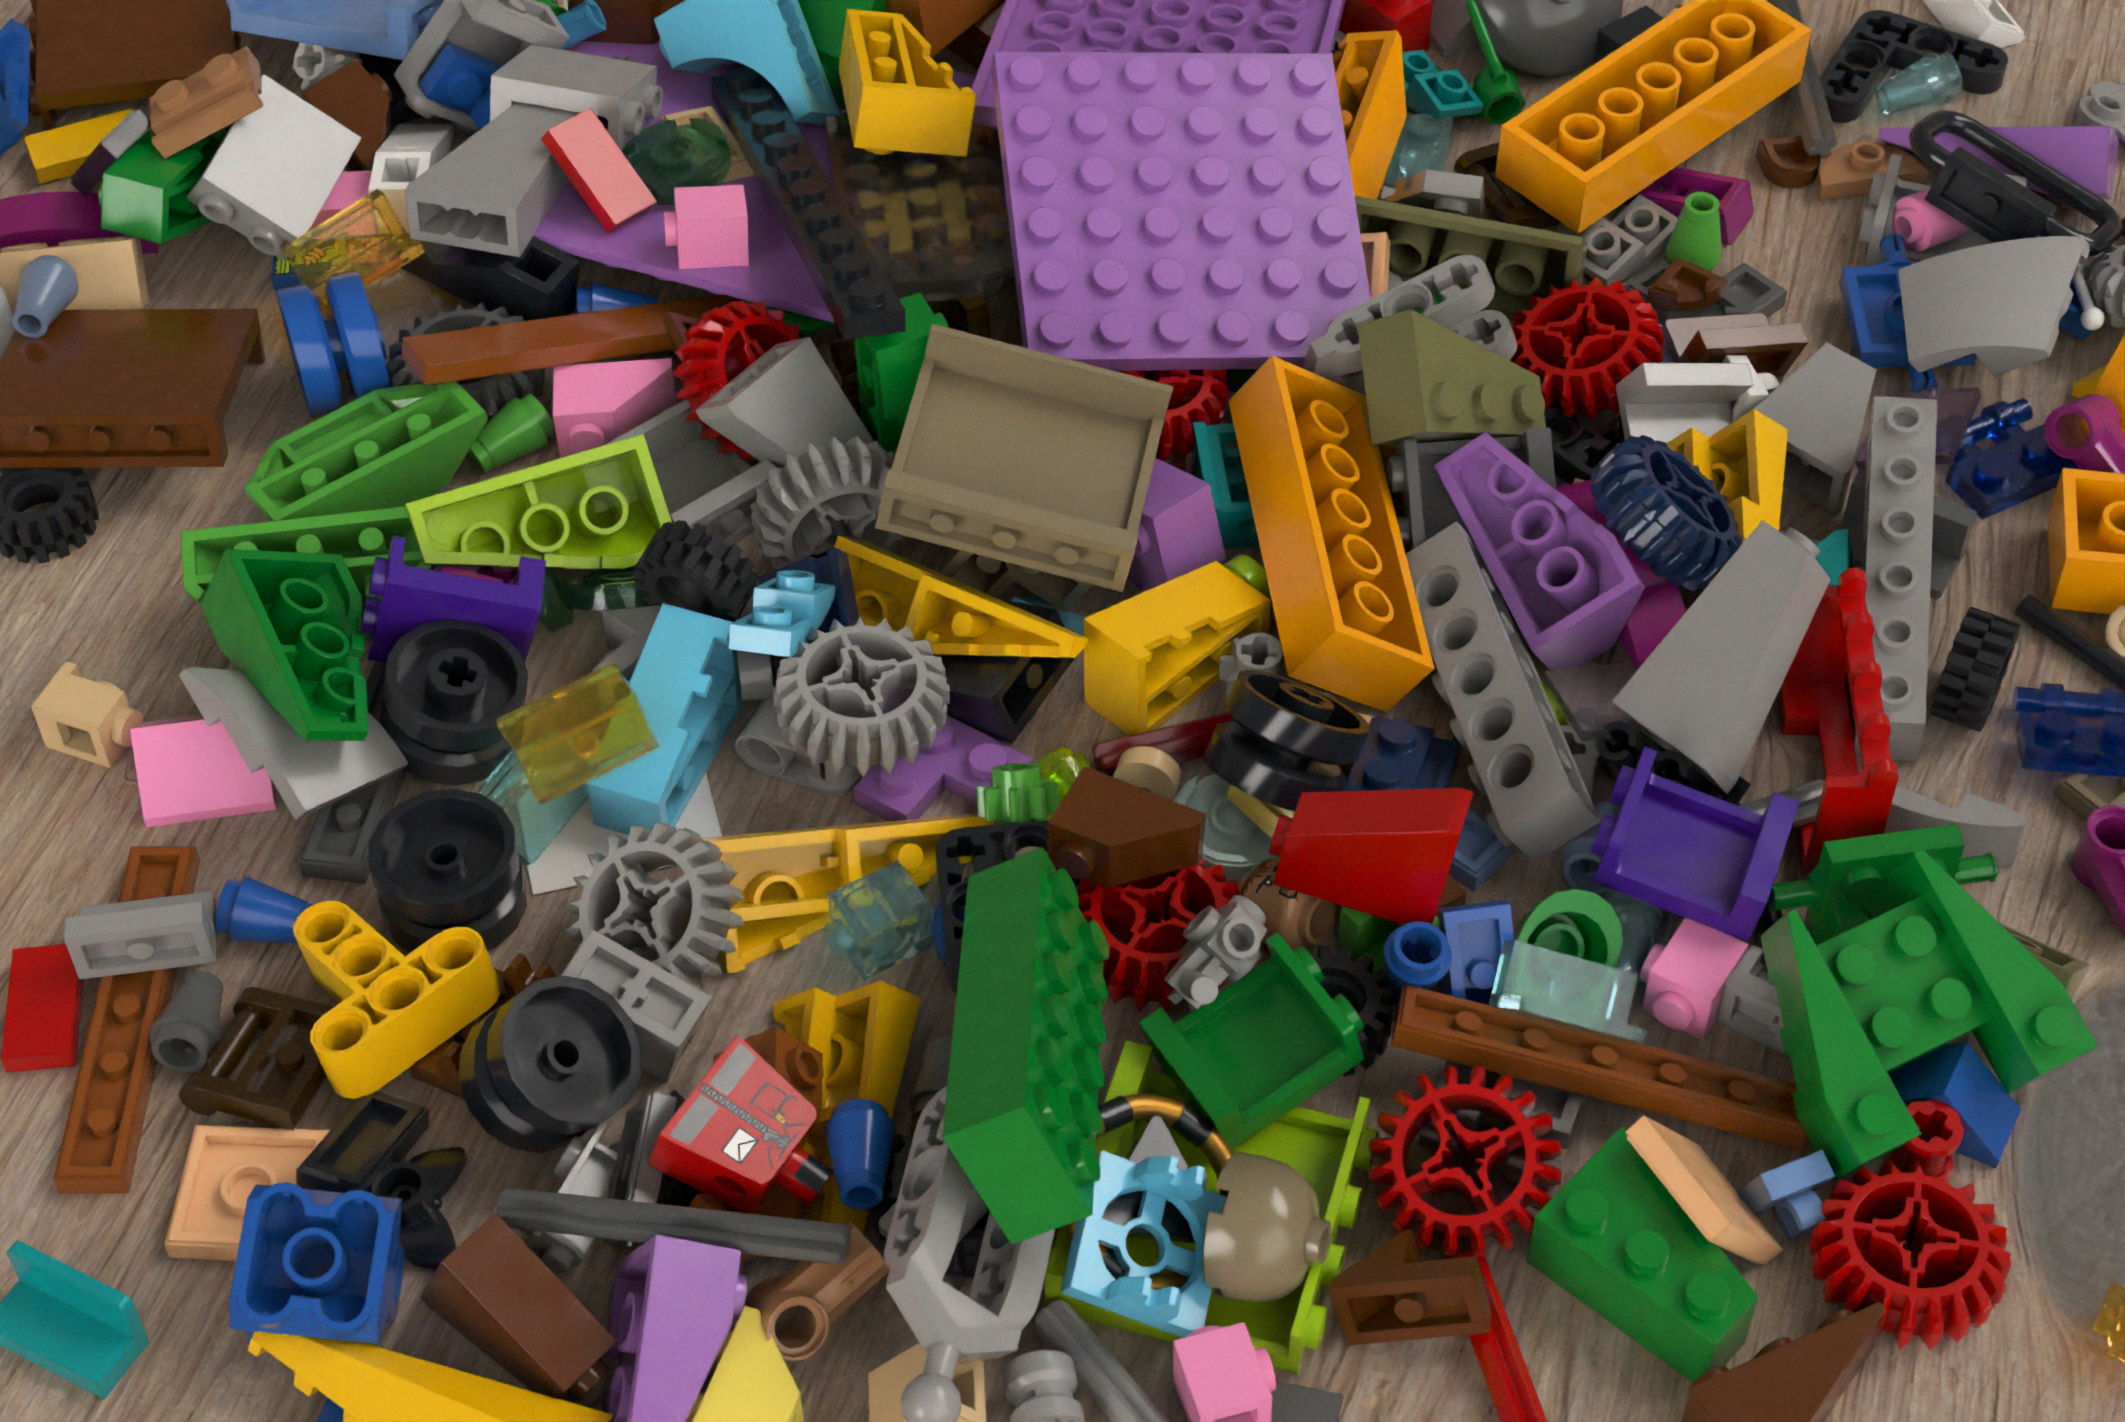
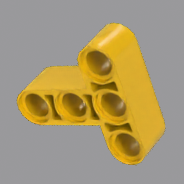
(388, 1003)

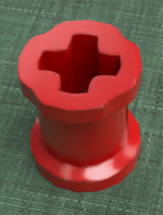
(1938, 1139)

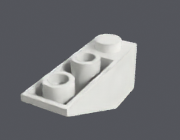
(404, 157)

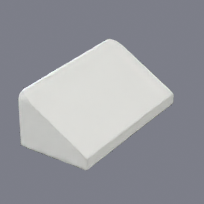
(1978, 19)

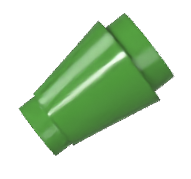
(1697, 232)
(512, 433)

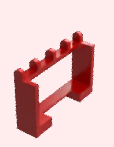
(1816, 704)

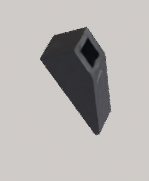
(528, 286)

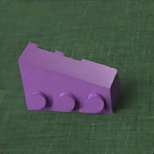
(1175, 528)

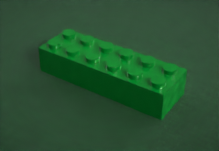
(1027, 1047)

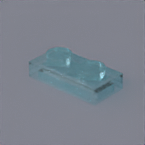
(1421, 146)

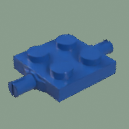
(1876, 314)

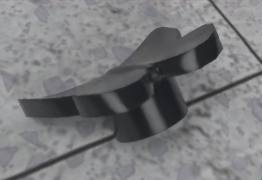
(420, 1186)

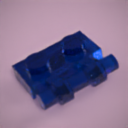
(2009, 471)
(2071, 730)

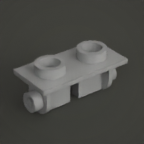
(585, 1171)

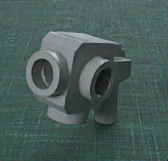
(1218, 946)

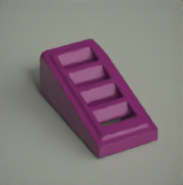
(1732, 193)

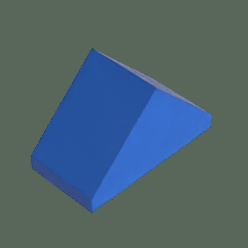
(1968, 1086)

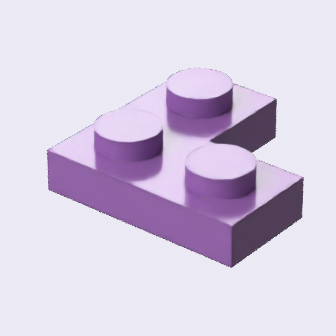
(956, 763)

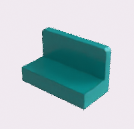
(69, 1322)

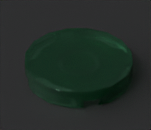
(664, 163)
(603, 591)

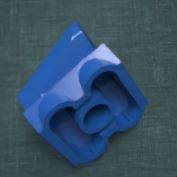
(318, 1264)

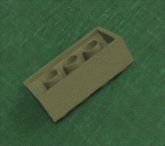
(1517, 257)

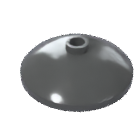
(1547, 35)

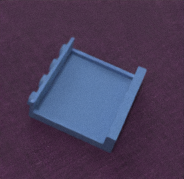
(358, 26)

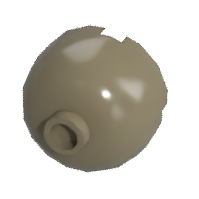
(1265, 1231)

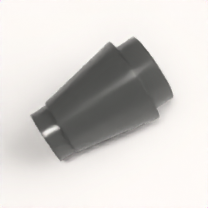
(189, 1023)

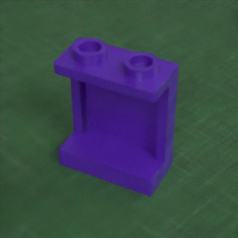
(422, 596)
(1691, 849)

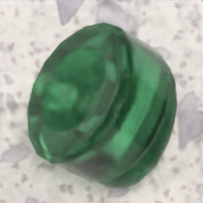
(553, 613)

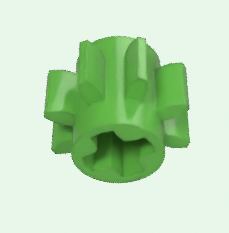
(1017, 795)

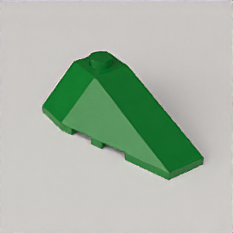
(294, 636)

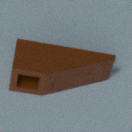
(1789, 1377)

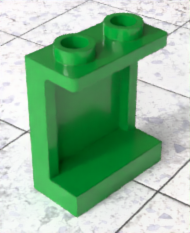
(1258, 1044)

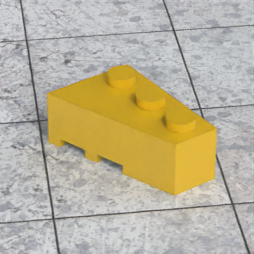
(1166, 645)

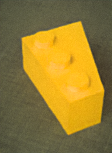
(898, 92)

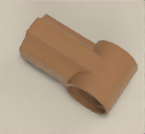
(820, 1295)

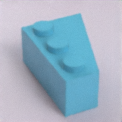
(691, 701)

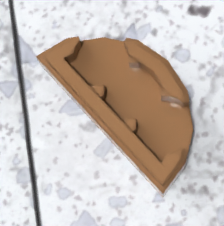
(1853, 167)

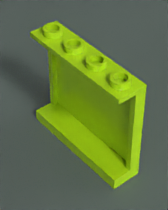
(1311, 1142)

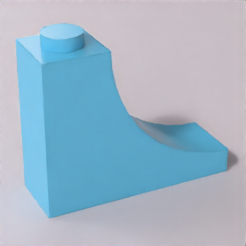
(759, 34)

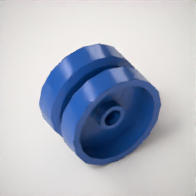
(334, 343)

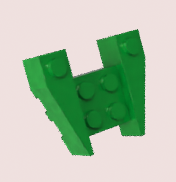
(1901, 993)

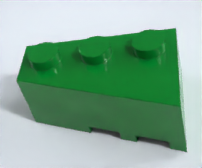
(148, 194)
(890, 370)
(1642, 1262)

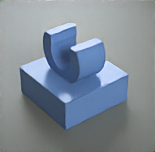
(1791, 1193)

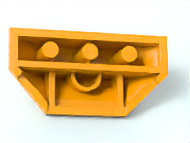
(1371, 104)

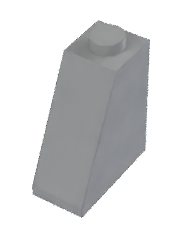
(783, 405)
(1824, 416)

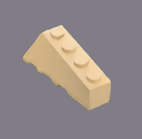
(106, 269)

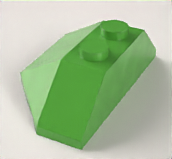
(369, 453)
(353, 535)

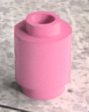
(1923, 223)

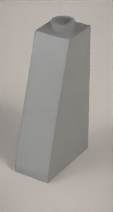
(491, 186)
(1728, 655)

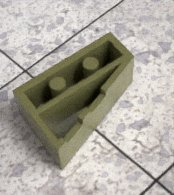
(1441, 385)

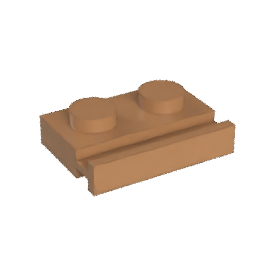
(205, 101)

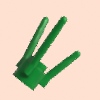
(1498, 83)

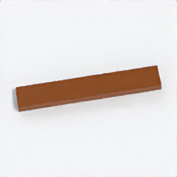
(548, 341)
(117, 1055)
(1598, 1066)

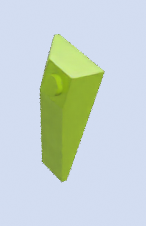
(570, 511)

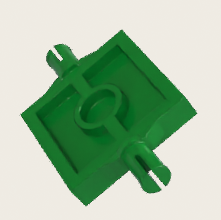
(1851, 873)

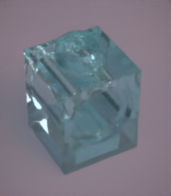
(879, 920)

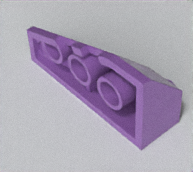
(2078, 152)
(1548, 557)
(669, 1323)

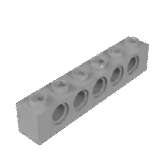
(1900, 560)
(1497, 699)

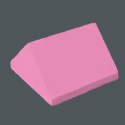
(194, 773)

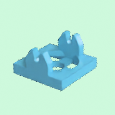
(1160, 1181)

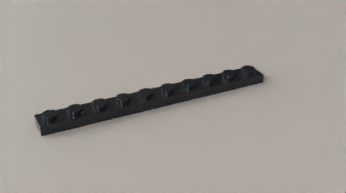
(808, 207)

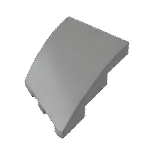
(1989, 302)
(303, 771)

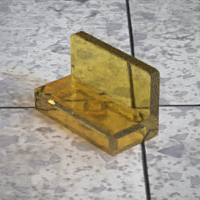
(359, 239)
(578, 732)

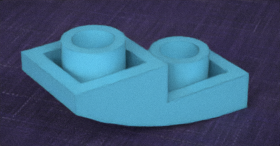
(782, 614)

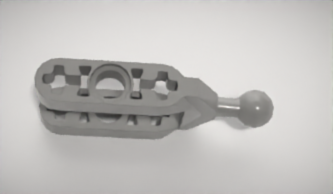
(1460, 312)
(918, 1254)

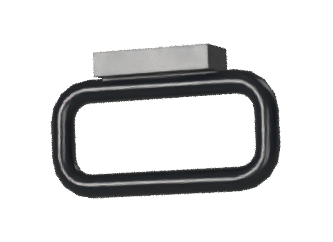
(1993, 201)

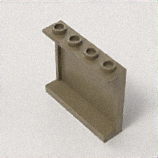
(1025, 458)

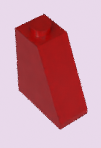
(1372, 849)

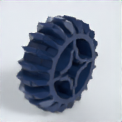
(1665, 511)

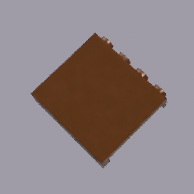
(119, 48)
(125, 388)

